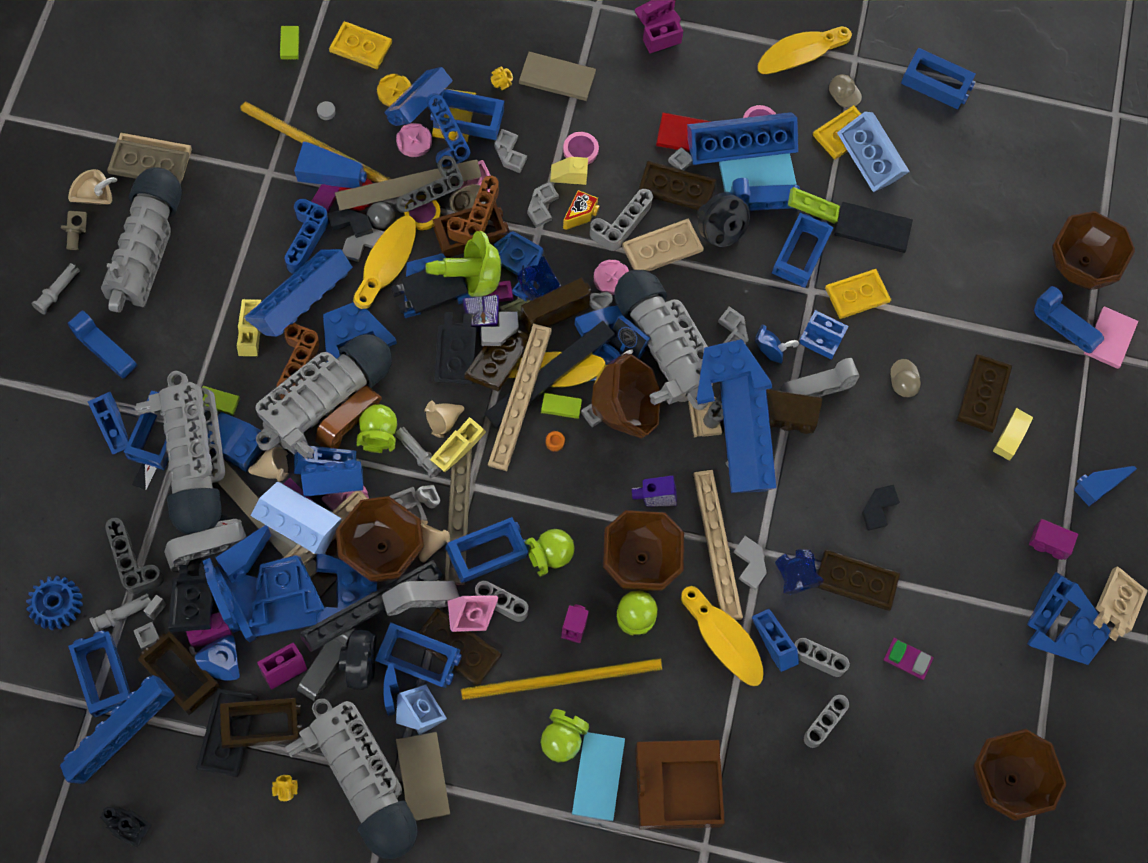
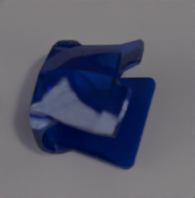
(542, 275)
(798, 572)

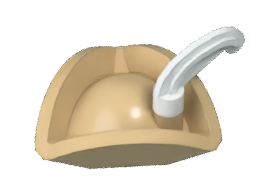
(91, 188)

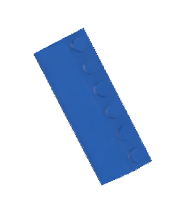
(743, 138)
(299, 292)
(747, 436)
(116, 730)

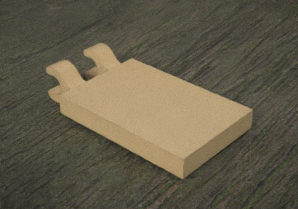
(1120, 603)

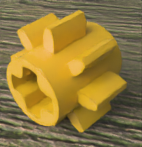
(501, 78)
(284, 787)

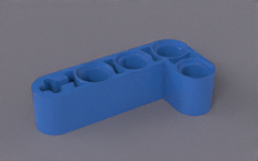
(445, 128)
(762, 196)
(303, 238)
(1066, 322)
(101, 345)

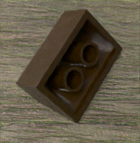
(793, 411)

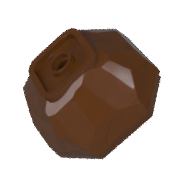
(1100, 243)
(623, 396)
(375, 524)
(645, 535)
(1034, 770)

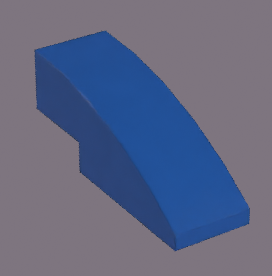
(588, 321)

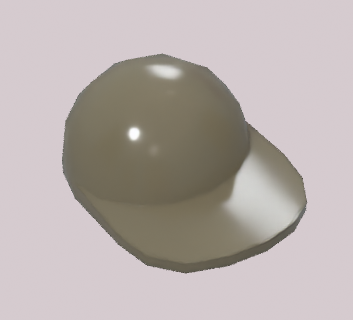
(845, 91)
(464, 197)
(905, 378)

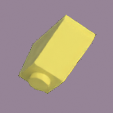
(570, 170)

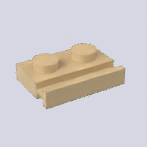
(698, 425)

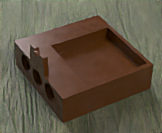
(679, 784)

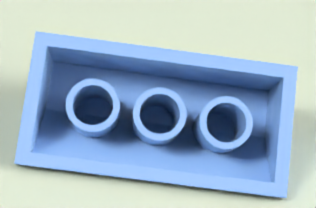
(872, 151)
(297, 518)

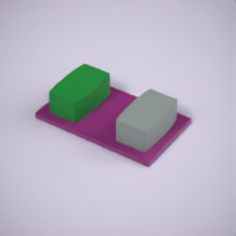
(908, 658)

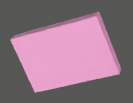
(1117, 336)

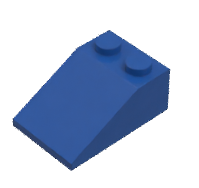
(238, 441)

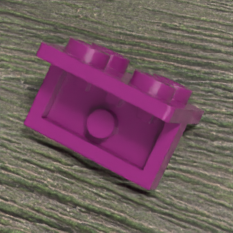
(656, 12)

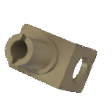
(74, 231)

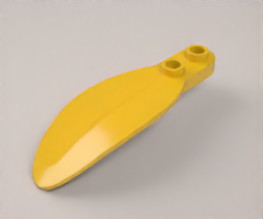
(801, 49)
(386, 260)
(580, 374)
(725, 638)

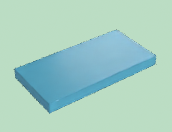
(759, 171)
(598, 776)

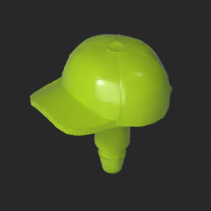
(479, 266)

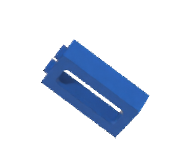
(934, 88)
(414, 99)
(474, 104)
(807, 224)
(137, 441)
(504, 528)
(79, 652)
(385, 657)

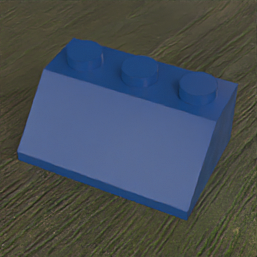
(332, 478)

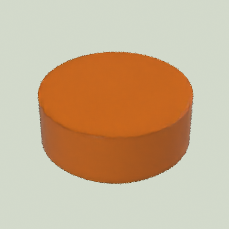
(555, 441)

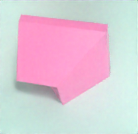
(471, 612)

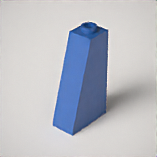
(328, 168)

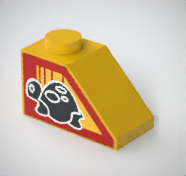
(581, 210)

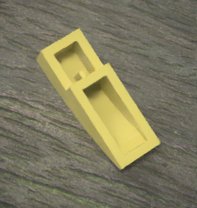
(248, 335)
(1013, 434)
(458, 444)

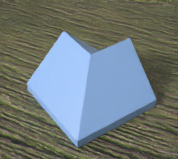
(418, 710)

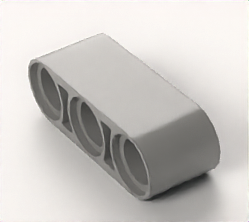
(512, 601)
(830, 657)
(821, 729)

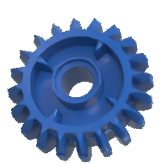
(40, 603)

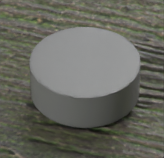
(326, 110)

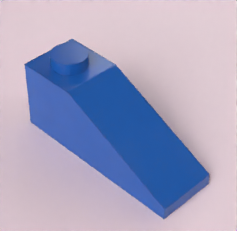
(110, 421)
(322, 456)
(1100, 483)
(240, 558)
(1050, 603)
(776, 640)

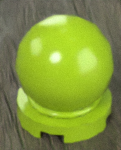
(377, 429)
(551, 550)
(636, 613)
(562, 738)

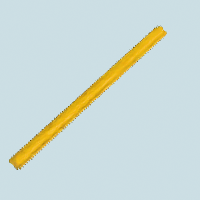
(298, 135)
(562, 678)

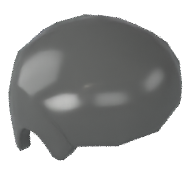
(381, 215)

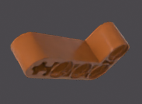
(478, 210)
(301, 348)
(345, 417)

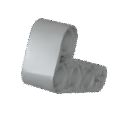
(625, 218)
(827, 382)
(203, 543)
(419, 594)

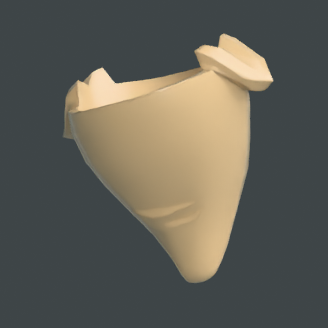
(442, 417)
(271, 465)
(433, 540)

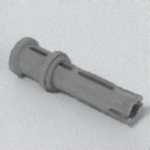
(50, 295)
(423, 457)
(111, 618)

